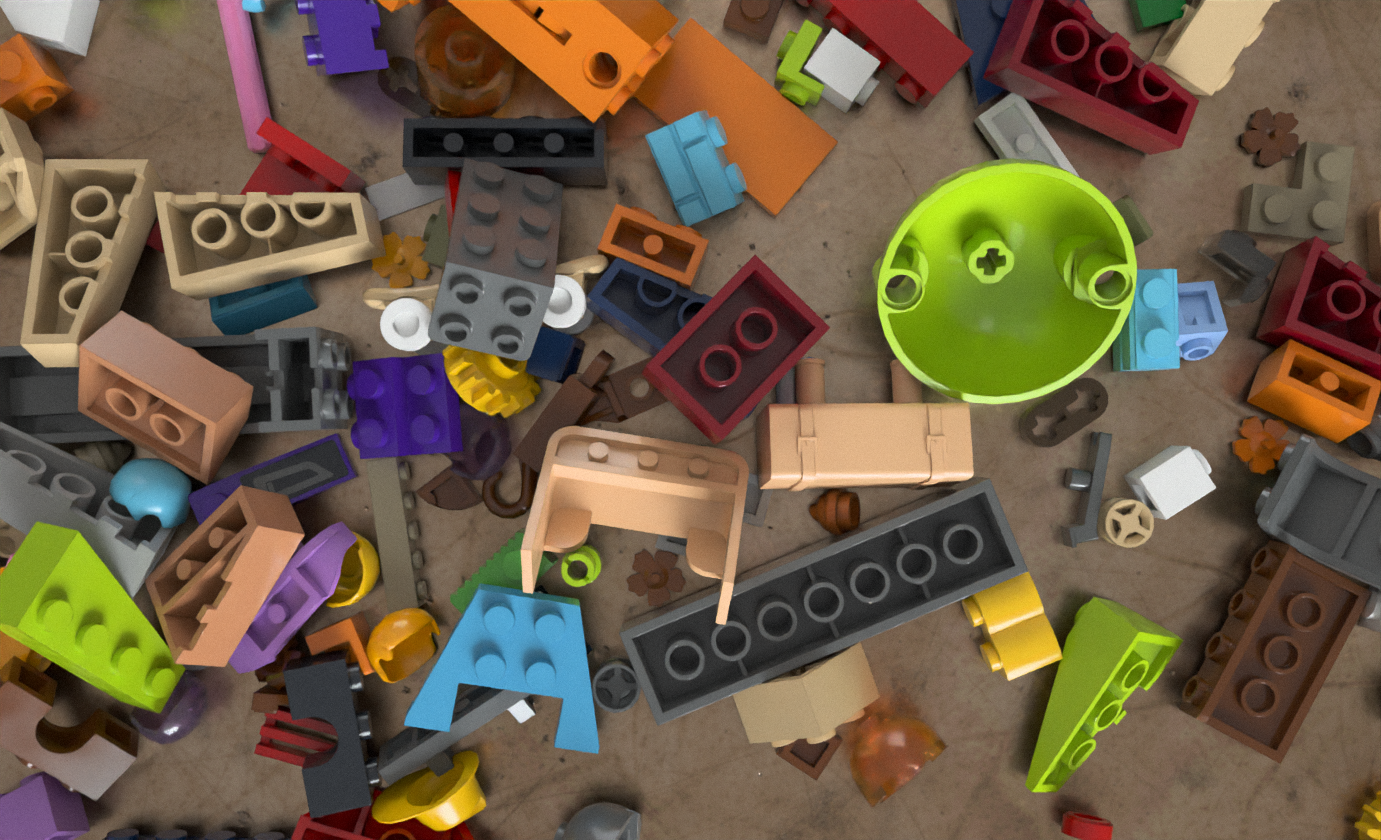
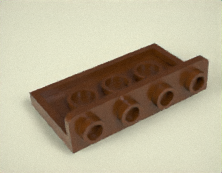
(1274, 650)

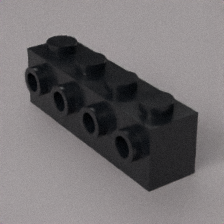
(556, 148)

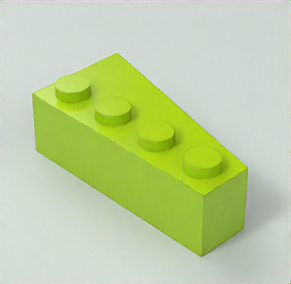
(80, 617)

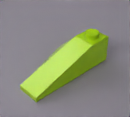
(1101, 666)

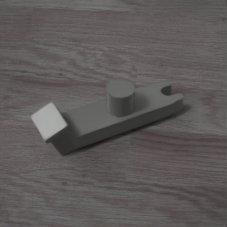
(1091, 485)

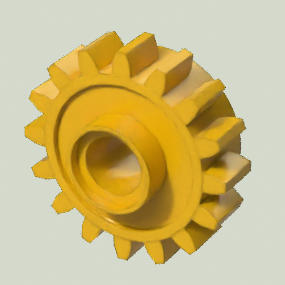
(490, 381)

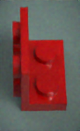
(297, 167)

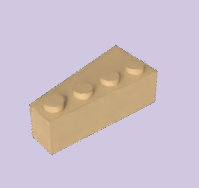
(258, 238)
(85, 250)

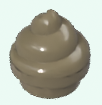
(104, 454)

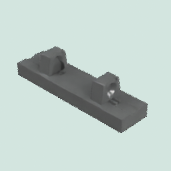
(433, 748)

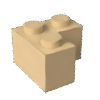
(809, 699)

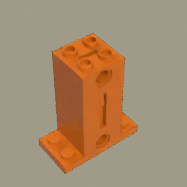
(581, 48)

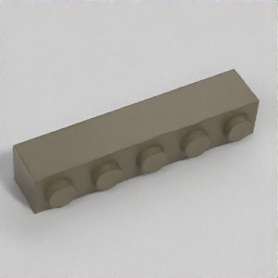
(396, 533)

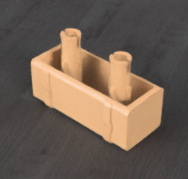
(862, 443)

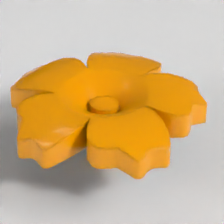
(402, 260)

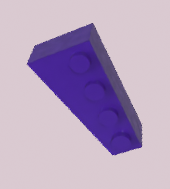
(341, 36)

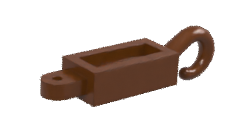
(567, 408)

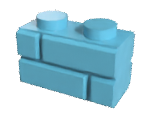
(697, 167)
(1151, 326)

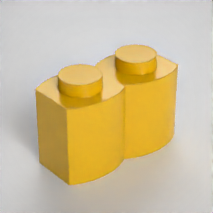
(1013, 627)

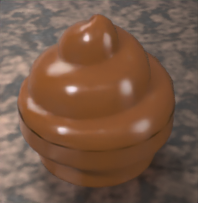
(837, 511)

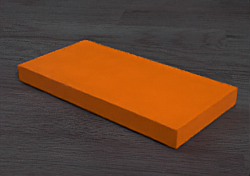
(764, 130)

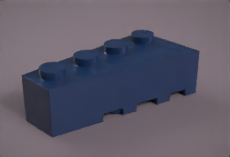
(644, 305)

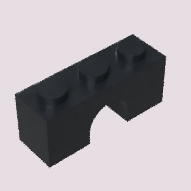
(328, 689)

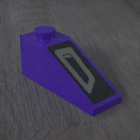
(295, 474)

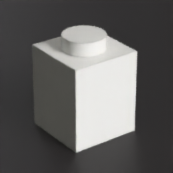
(843, 70)
(1171, 480)

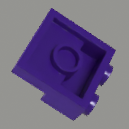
(404, 407)

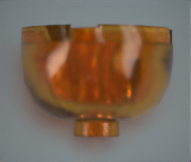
(891, 754)

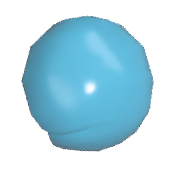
(153, 488)

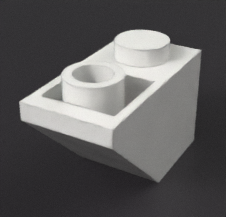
(54, 23)

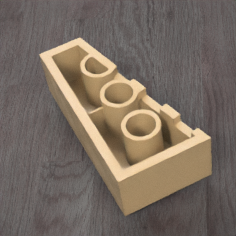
(1207, 40)

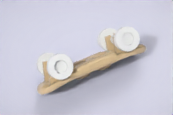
(410, 309)

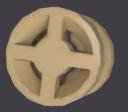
(1134, 525)

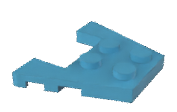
(520, 646)

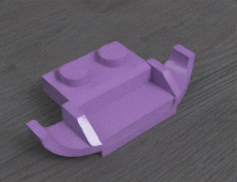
(297, 594)

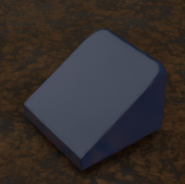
(555, 355)

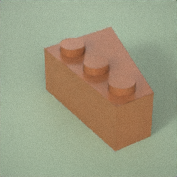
(223, 575)

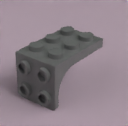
(498, 261)
(1325, 511)

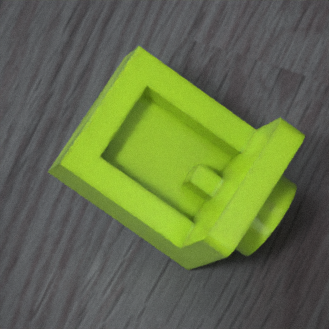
(795, 54)

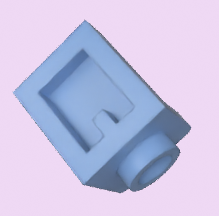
(1200, 320)

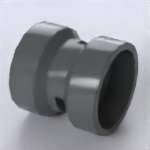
(616, 693)

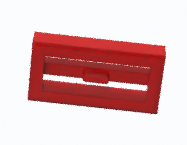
(288, 754)

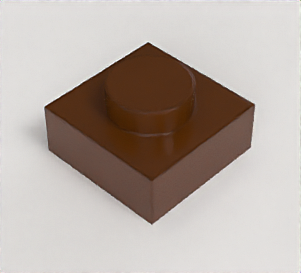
(753, 17)

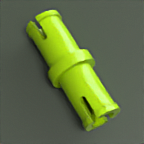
(573, 573)

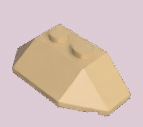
(19, 178)

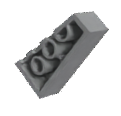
(71, 493)

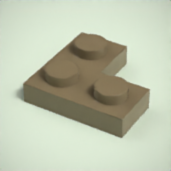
(1312, 206)

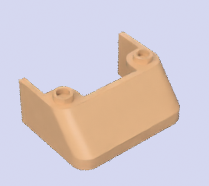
(641, 488)

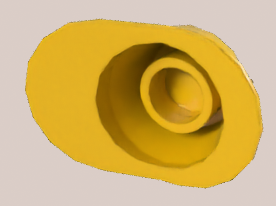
(432, 799)

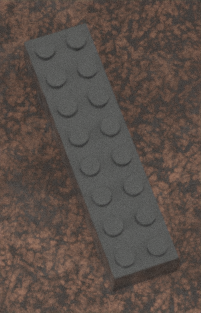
(823, 599)

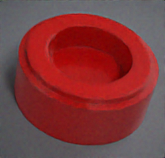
(1086, 826)

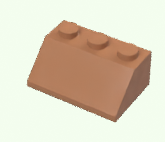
(162, 395)

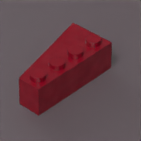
(1084, 72)
(1325, 307)

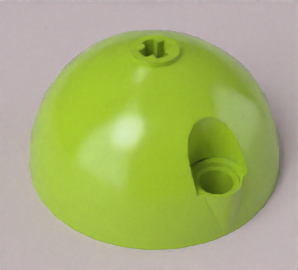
(1018, 317)

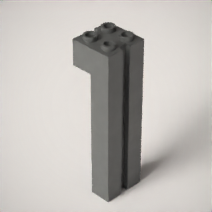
(291, 370)

